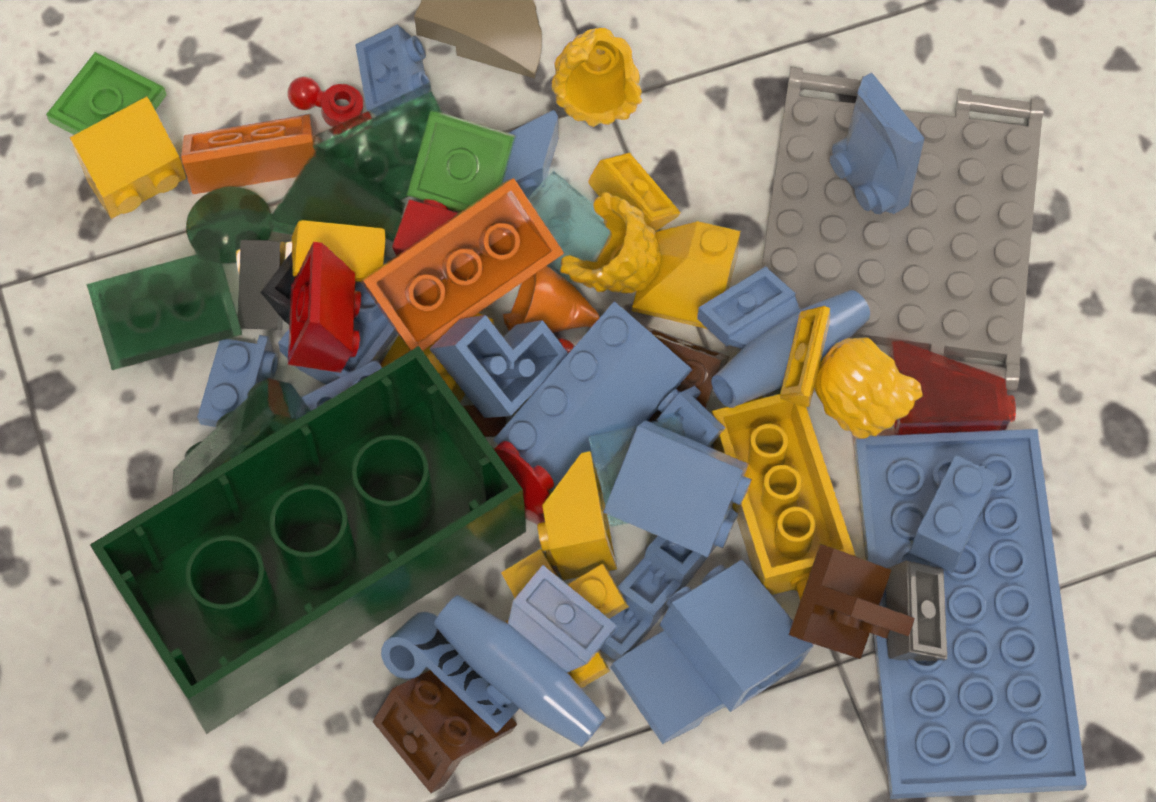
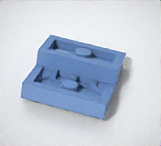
(665, 687)

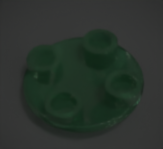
(225, 219)

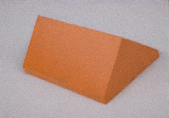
(247, 153)

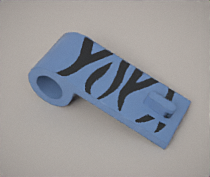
(421, 646)

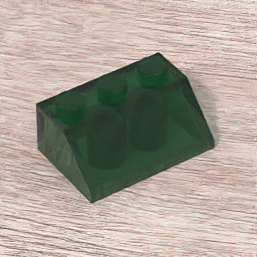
(384, 140)
(164, 309)
(265, 411)

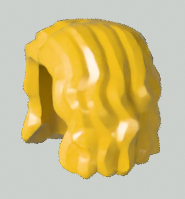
(597, 78)
(629, 255)
(864, 387)

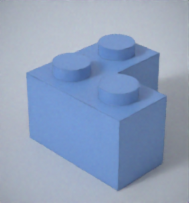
(496, 369)

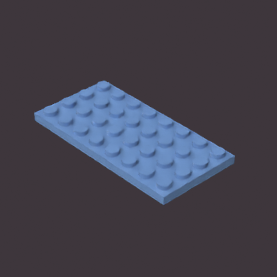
(1004, 698)

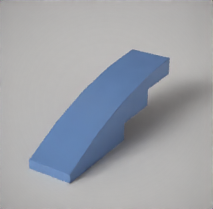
(648, 588)

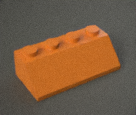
(462, 266)

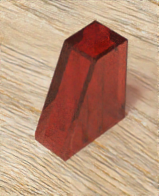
(953, 395)

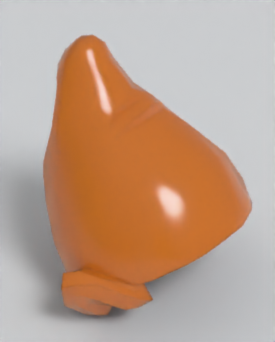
(553, 300)

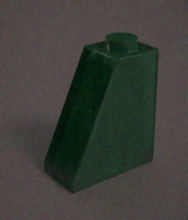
(338, 195)

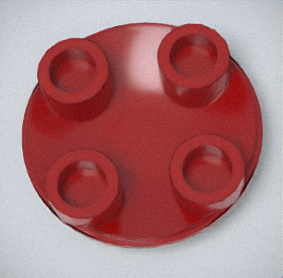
(534, 481)

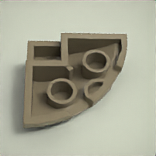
(486, 31)

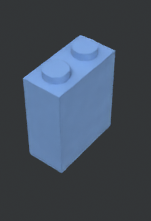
(678, 489)
(734, 633)

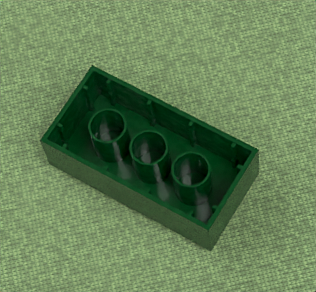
(312, 537)

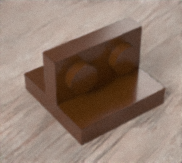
(844, 602)

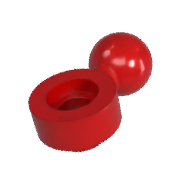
(305, 94)

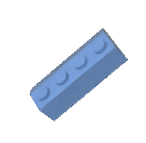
(602, 385)

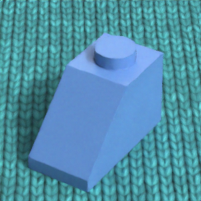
(533, 152)

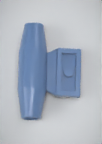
(762, 321)
(531, 655)

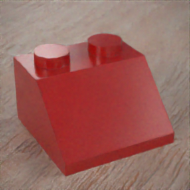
(323, 312)

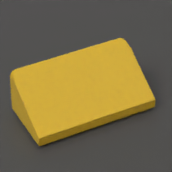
(629, 181)
(356, 246)
(805, 356)

